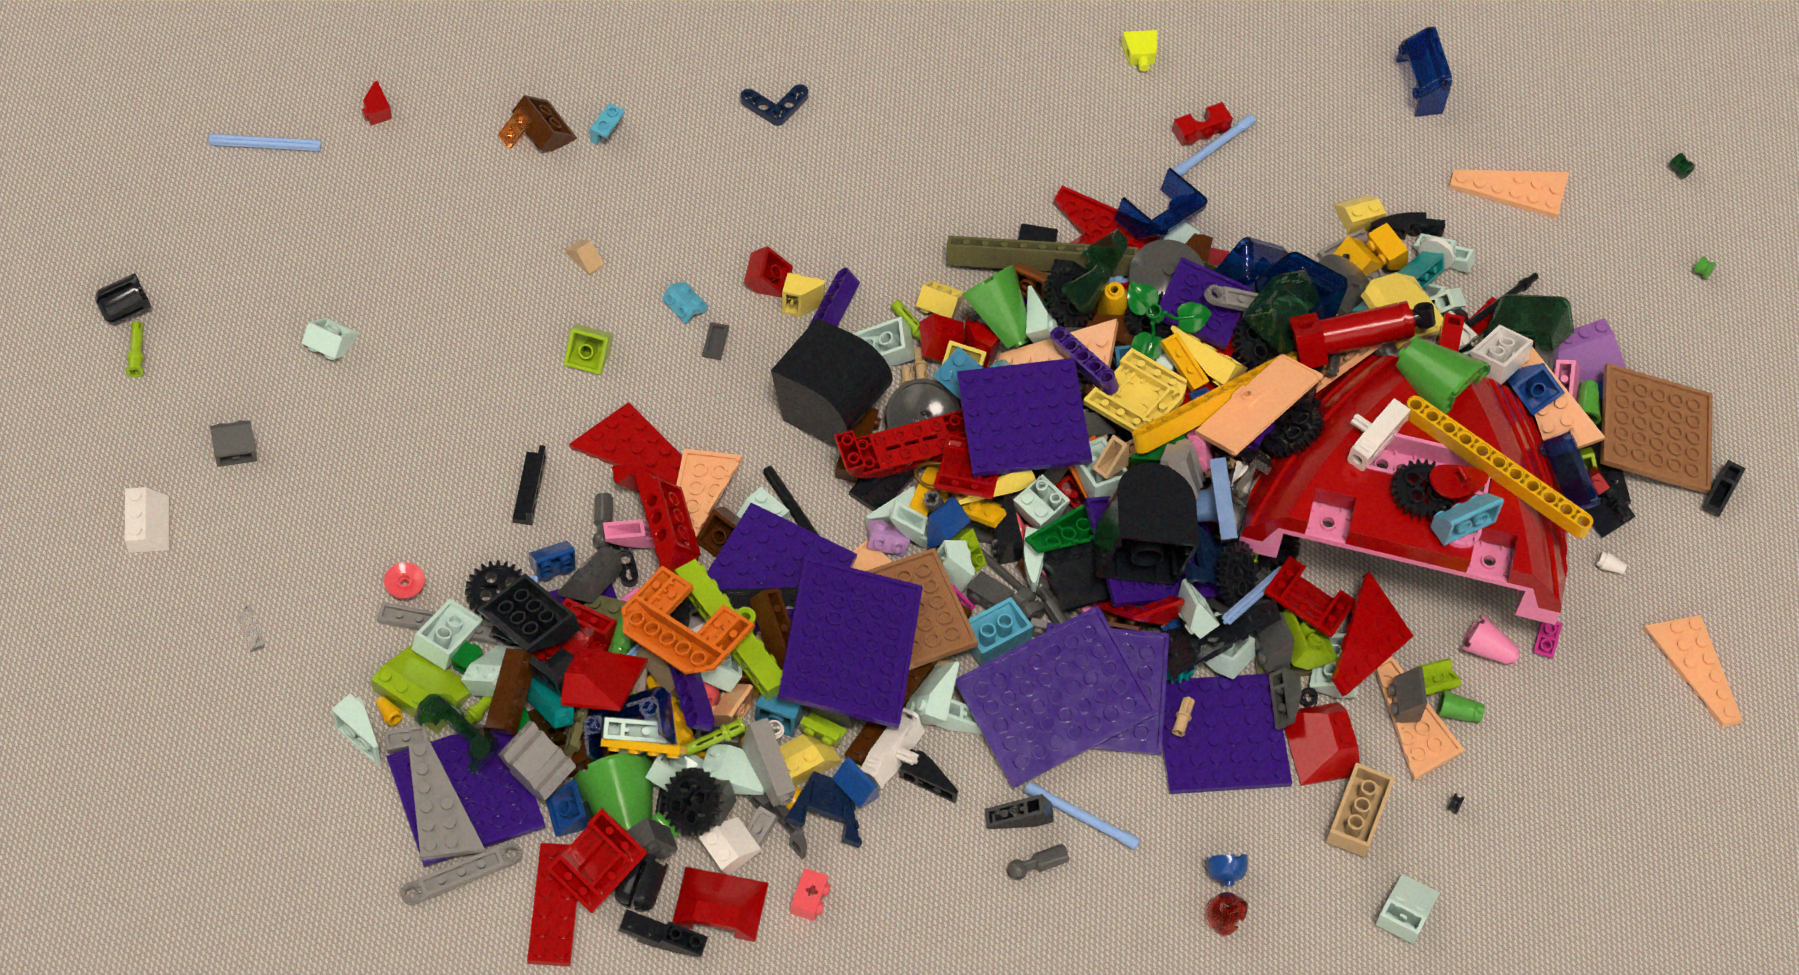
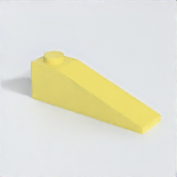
(1216, 365)
(1006, 484)

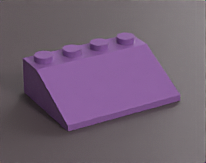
(1592, 349)

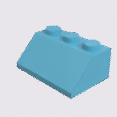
(1466, 517)
(999, 630)

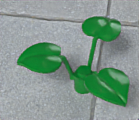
(1144, 300)

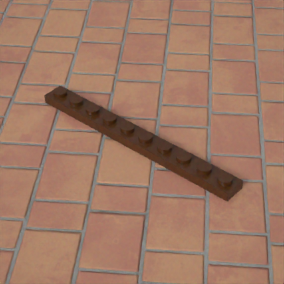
(872, 731)

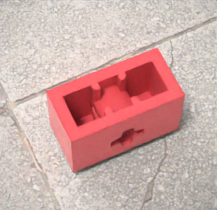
(810, 883)

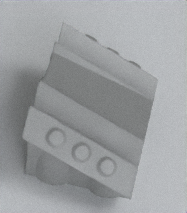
(1184, 460)
(536, 761)

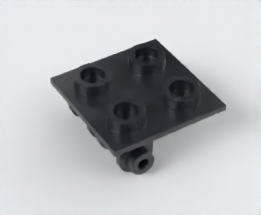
(1611, 513)

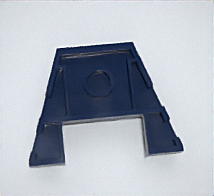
(1207, 556)
(829, 800)

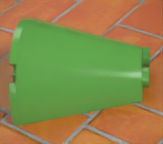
(1001, 306)
(1439, 372)
(619, 787)

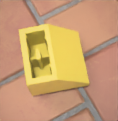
(802, 294)

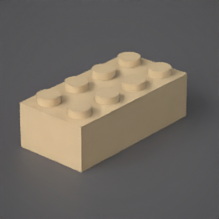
(1360, 810)

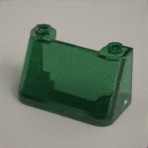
(1102, 262)
(1281, 298)
(1537, 315)
(443, 706)

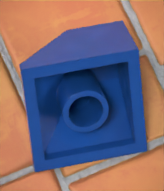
(1535, 386)

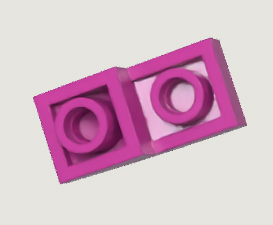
(1547, 639)

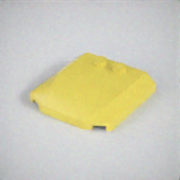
(1399, 288)
(1143, 395)

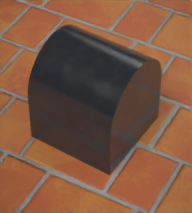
(829, 380)
(1147, 527)

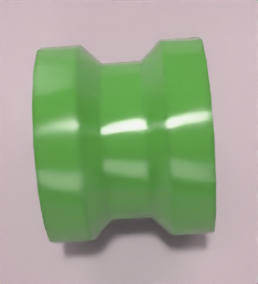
(1704, 267)

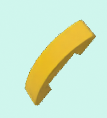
(917, 501)

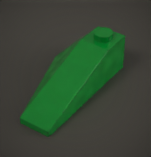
(1063, 532)

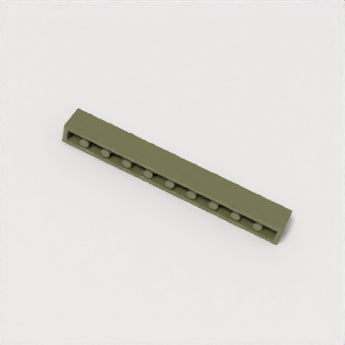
(1002, 253)

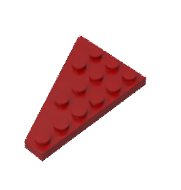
(1093, 216)
(632, 440)
(1370, 638)

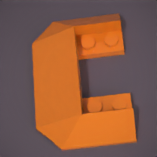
(649, 625)

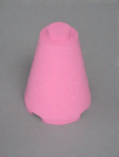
(1489, 642)

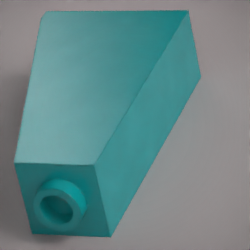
(549, 704)

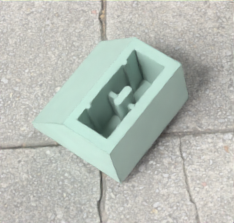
(1041, 503)
(957, 562)

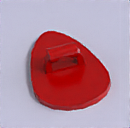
(1457, 480)

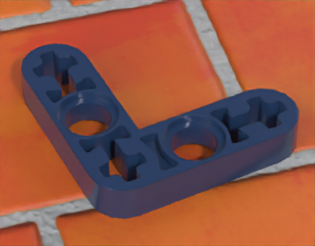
(775, 109)

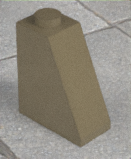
(659, 670)

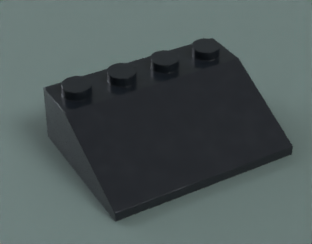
(1074, 576)
(530, 615)

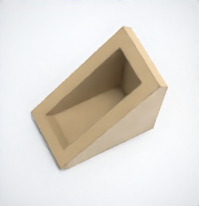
(585, 255)
(1113, 458)

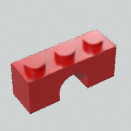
(1189, 130)

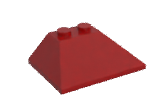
(956, 472)
(1307, 600)
(1156, 612)
(594, 632)
(600, 679)
(1322, 744)
(597, 860)
(720, 902)

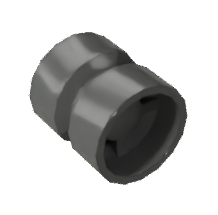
(1026, 602)

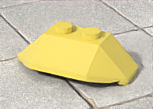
(806, 755)

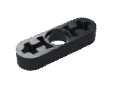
(631, 566)

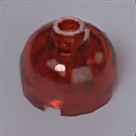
(1225, 912)

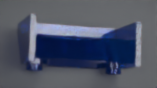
(1429, 70)
(1184, 205)
(1250, 259)
(1327, 282)
(1570, 469)
(649, 703)

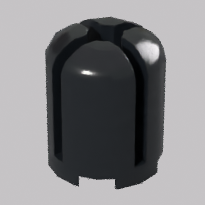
(122, 299)
(642, 884)

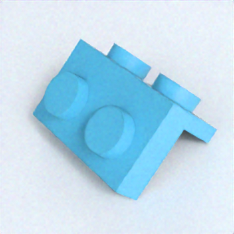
(605, 123)
(684, 301)

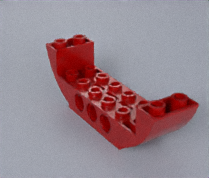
(899, 447)
(665, 513)

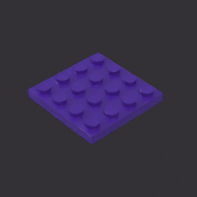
(1189, 285)

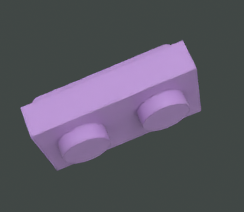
(886, 538)

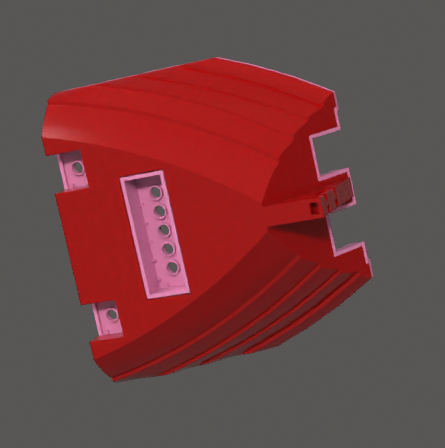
(1324, 486)

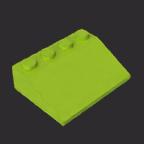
(411, 678)

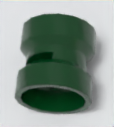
(1682, 165)

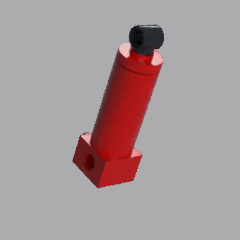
(1356, 330)

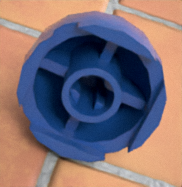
(1227, 868)

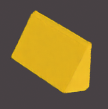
(1359, 255)

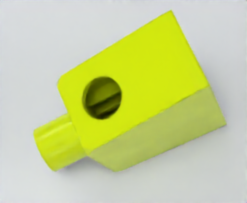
(1140, 48)

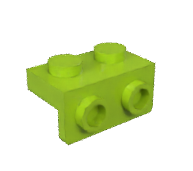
(1439, 676)
(823, 729)

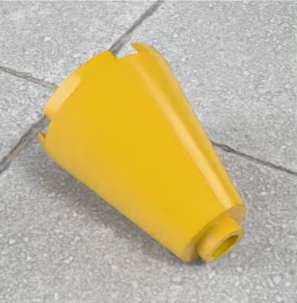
(1113, 300)

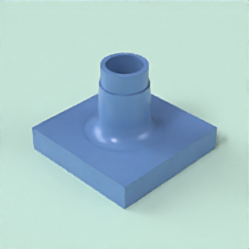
(1216, 502)

